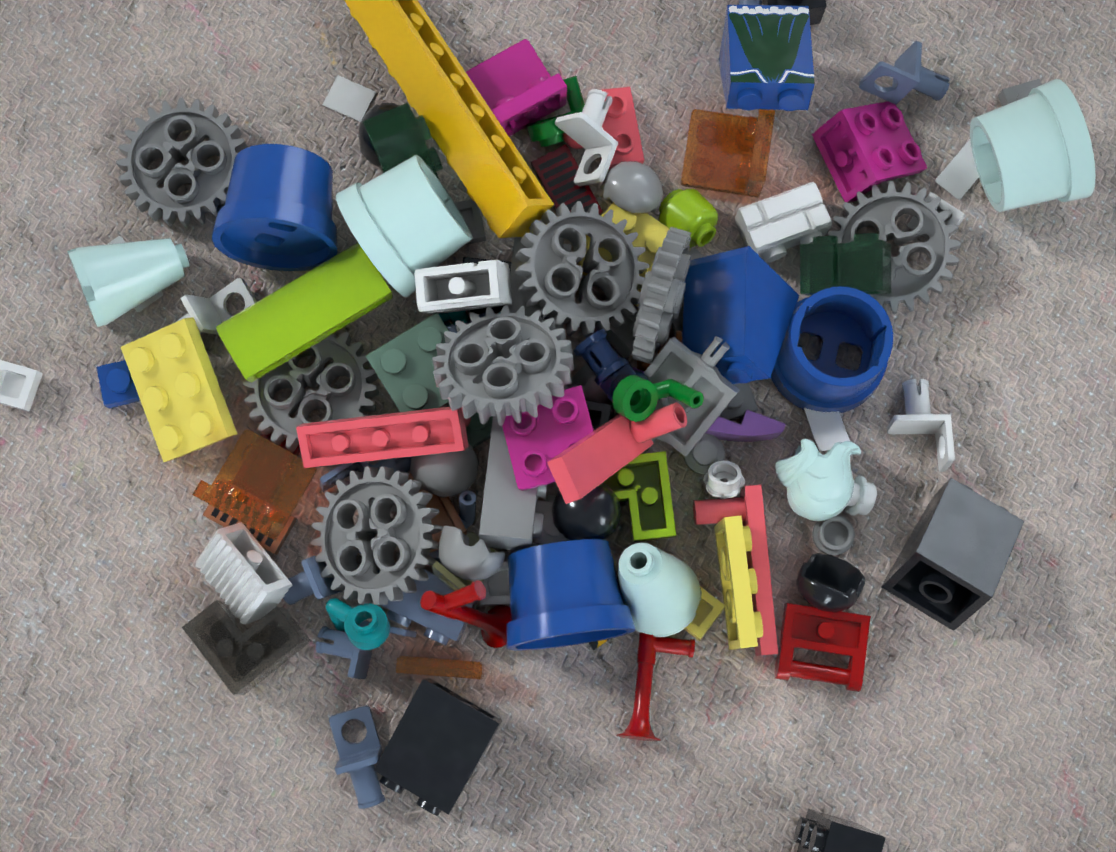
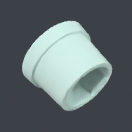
(1034, 149)
(404, 221)

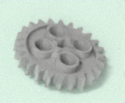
(158, 140)
(881, 213)
(547, 258)
(661, 295)
(503, 364)
(339, 403)
(409, 531)

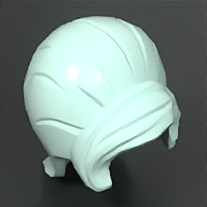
(818, 483)

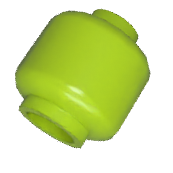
(690, 213)

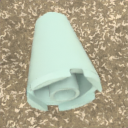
(126, 274)
(658, 590)

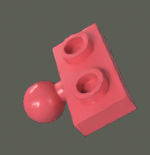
(621, 125)

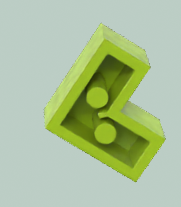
(647, 489)

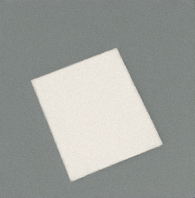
(349, 98)

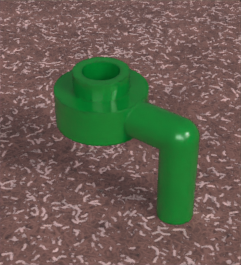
(545, 130)
(637, 397)

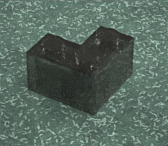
(242, 654)

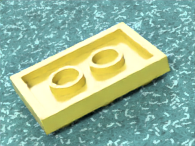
(178, 389)
(737, 583)

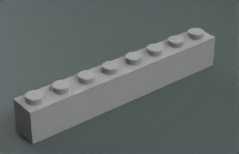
(508, 513)

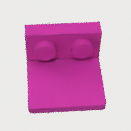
(518, 87)
(867, 148)
(546, 436)

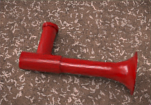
(454, 607)
(648, 645)

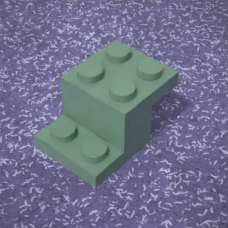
(408, 376)

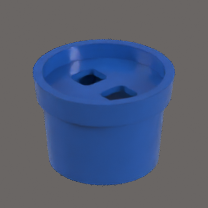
(278, 209)
(837, 318)
(564, 596)

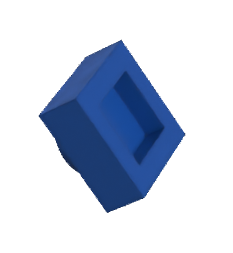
(116, 384)

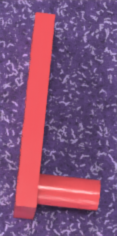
(383, 436)
(610, 449)
(751, 509)

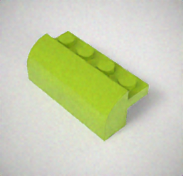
(304, 312)

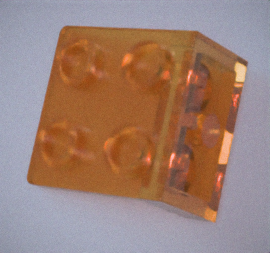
(728, 152)
(258, 484)

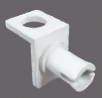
(588, 132)
(213, 310)
(921, 421)

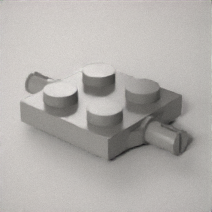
(699, 373)

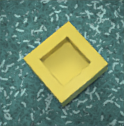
(706, 614)

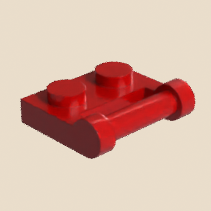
(823, 632)

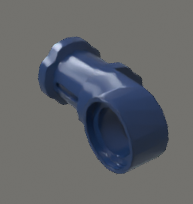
(605, 362)

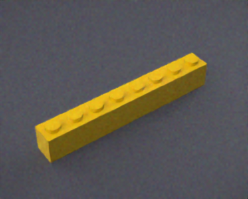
(454, 113)

